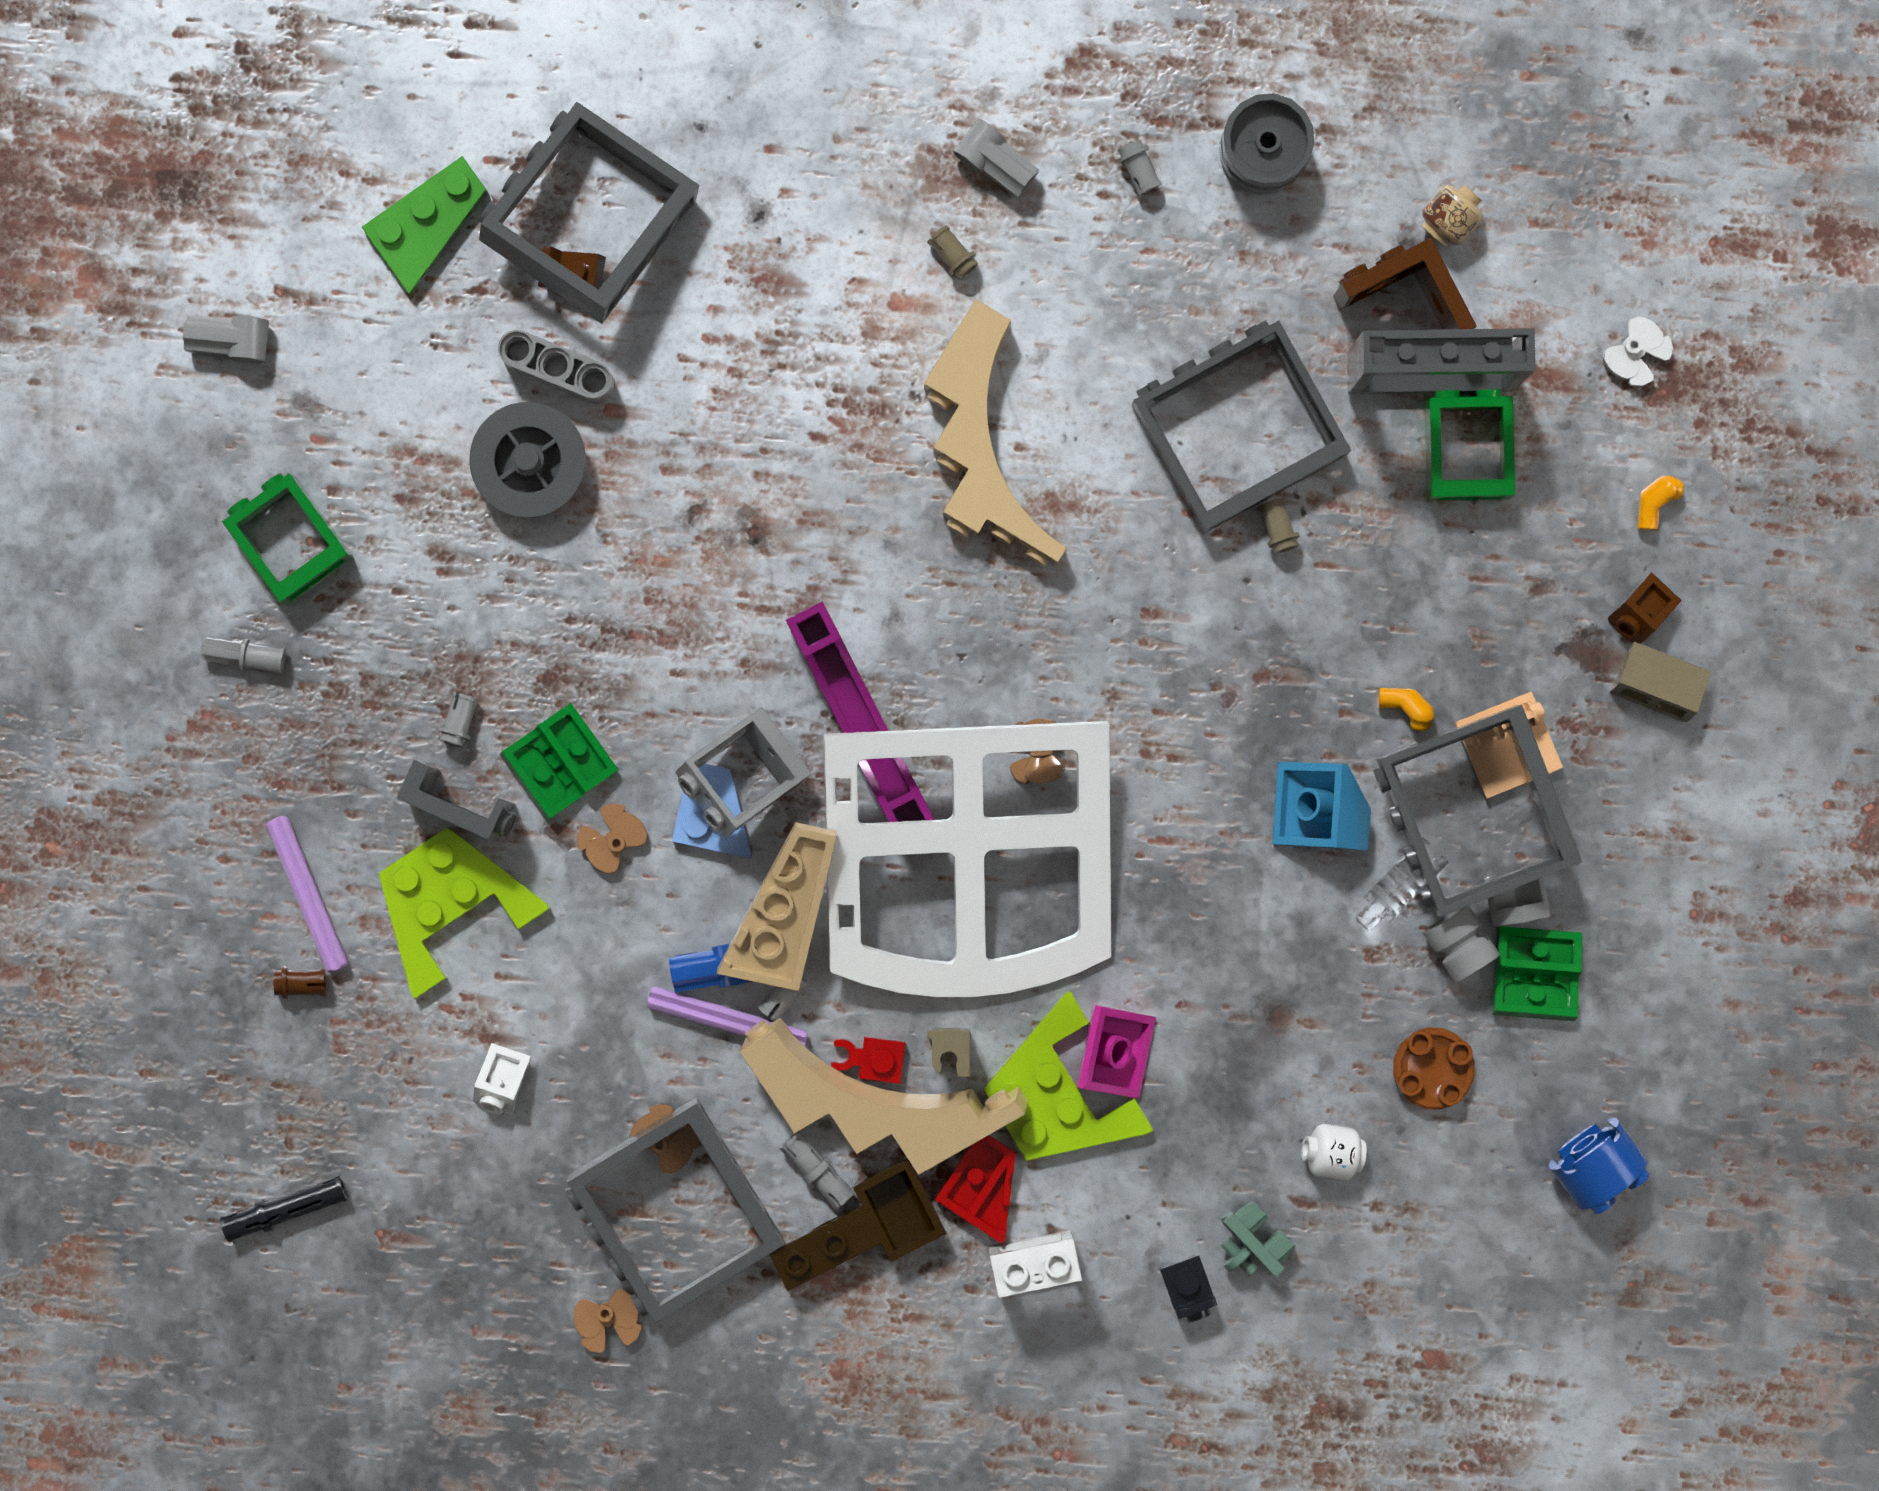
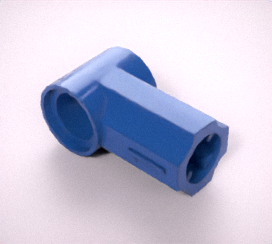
(700, 970)

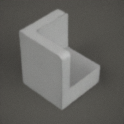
(1519, 904)

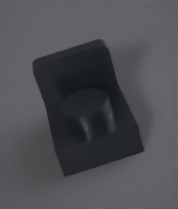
(1189, 1288)

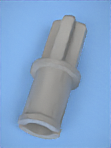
(243, 655)

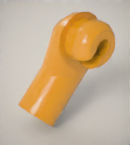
(1654, 497)
(1411, 703)

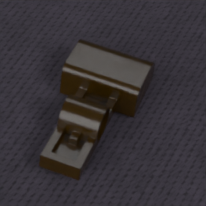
(891, 1213)

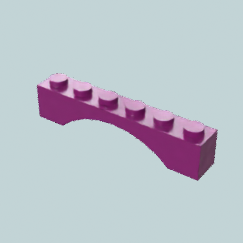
(855, 711)

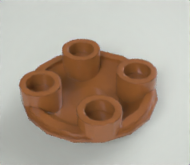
(1434, 1068)

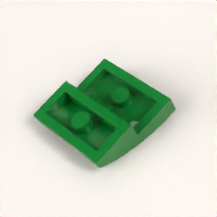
(559, 762)
(1537, 973)

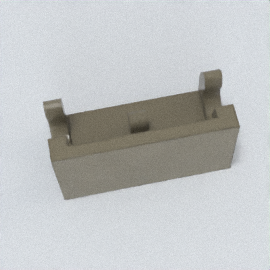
(1661, 682)
(949, 1042)

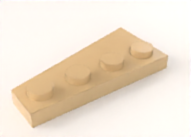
(781, 920)

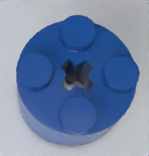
(1600, 1166)

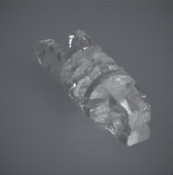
(1394, 892)

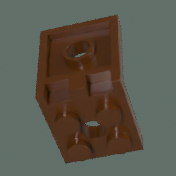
(1396, 264)

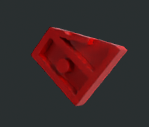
(982, 1186)

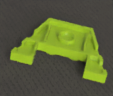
(439, 886)
(1056, 1111)

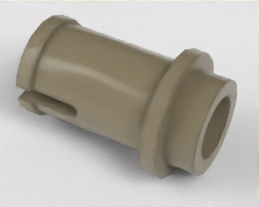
(953, 252)
(1279, 526)

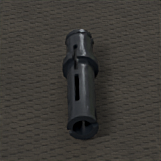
(282, 1209)

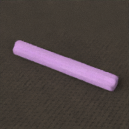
(307, 894)
(709, 1013)

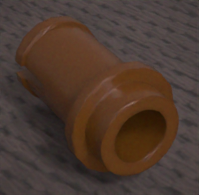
(299, 982)

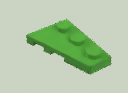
(424, 221)

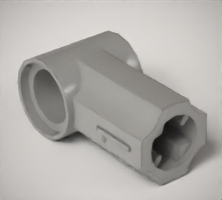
(986, 152)
(238, 338)

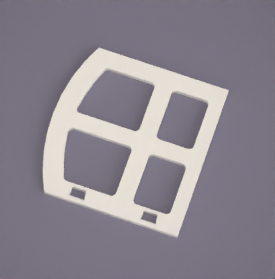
(968, 838)

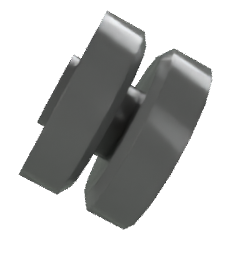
(1262, 168)

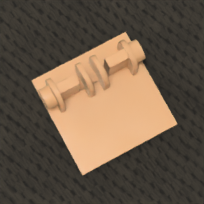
(1494, 752)

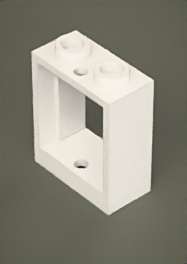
(1019, 1262)

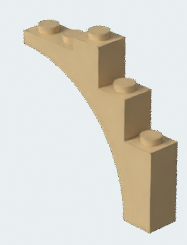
(982, 496)

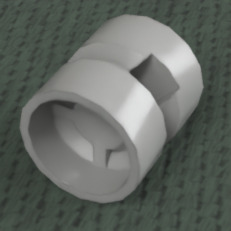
(1461, 943)

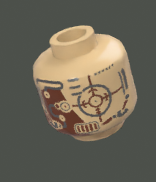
(1452, 214)

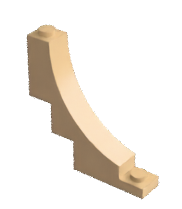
(922, 1124)

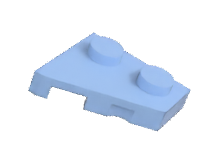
(694, 830)

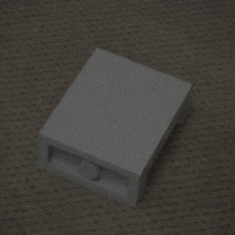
(417, 790)

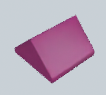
(1115, 1051)

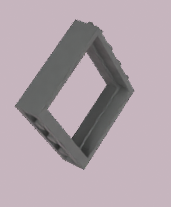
(547, 270)
(1222, 357)
(1441, 360)
(1542, 789)
(603, 1232)

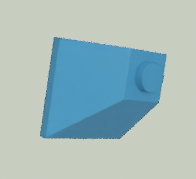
(1320, 807)

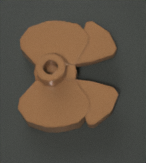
(1041, 766)
(624, 833)
(671, 1151)
(593, 1318)

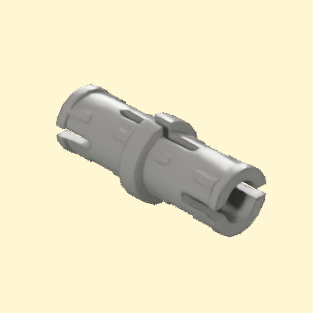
(817, 1170)

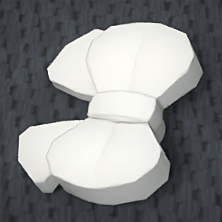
(1625, 359)

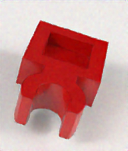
(877, 1059)

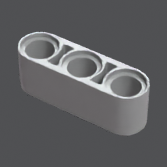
(542, 352)

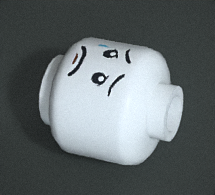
(1334, 1152)

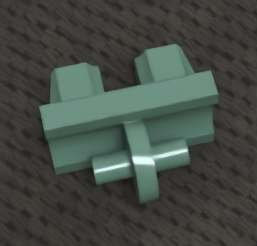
(1271, 1253)

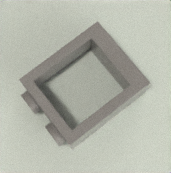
(771, 748)

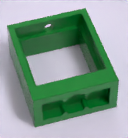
(1469, 489)
(312, 571)

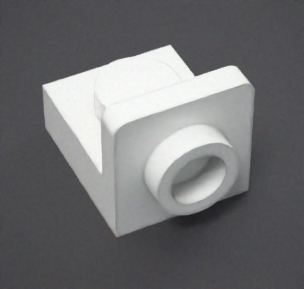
(500, 1080)

